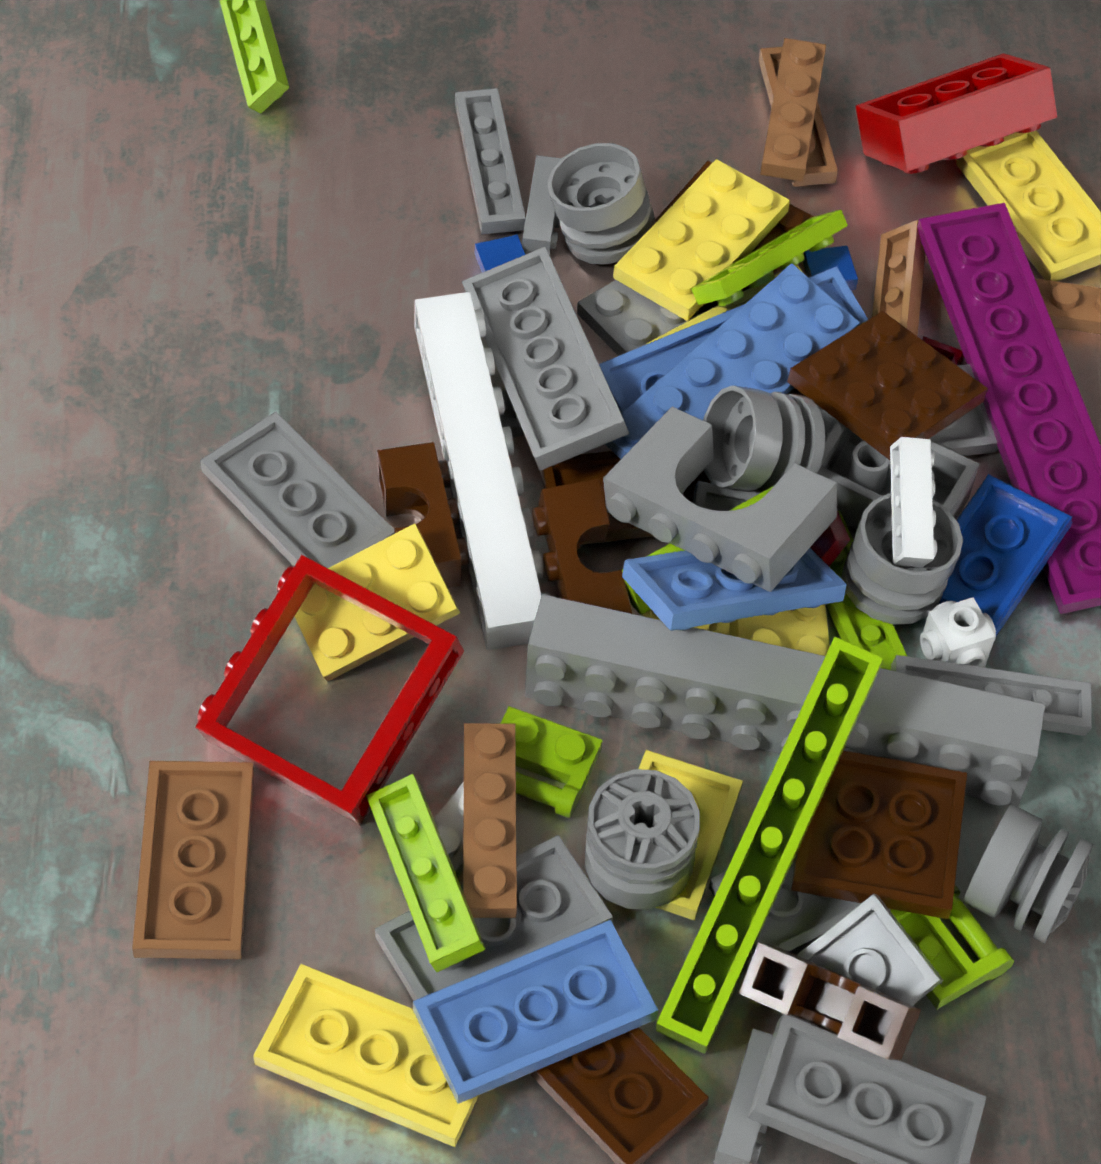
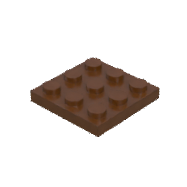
(886, 384)
(885, 833)

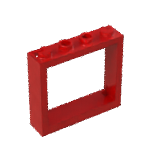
(397, 727)

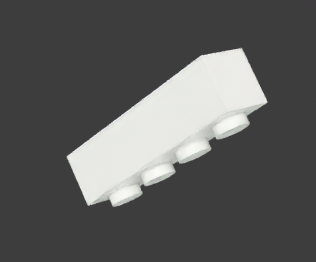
(912, 502)

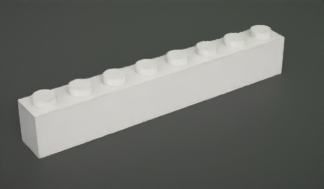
(479, 466)

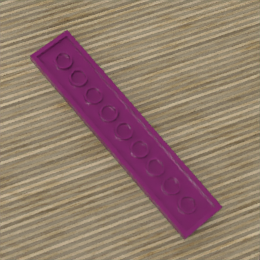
(1030, 386)

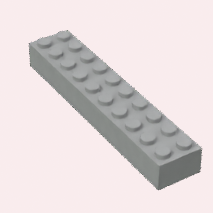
(754, 691)

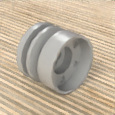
(600, 202)
(762, 437)
(893, 591)
(641, 839)
(1028, 873)

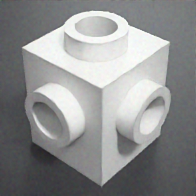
(958, 634)

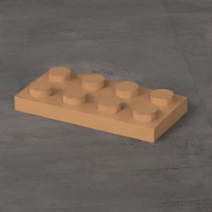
(194, 860)

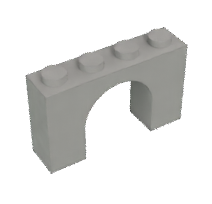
(751, 542)

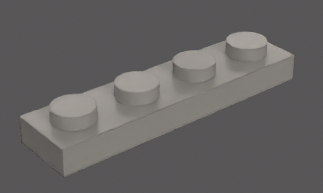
(490, 161)
(1065, 700)

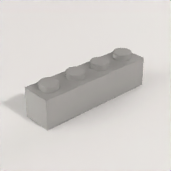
(540, 212)
(740, 1133)

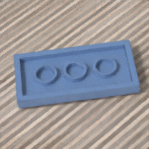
(699, 593)
(534, 1011)

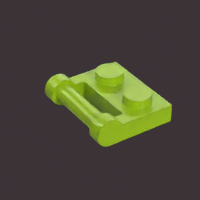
(555, 754)
(948, 956)

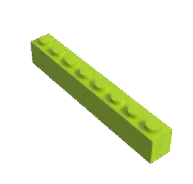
(768, 846)

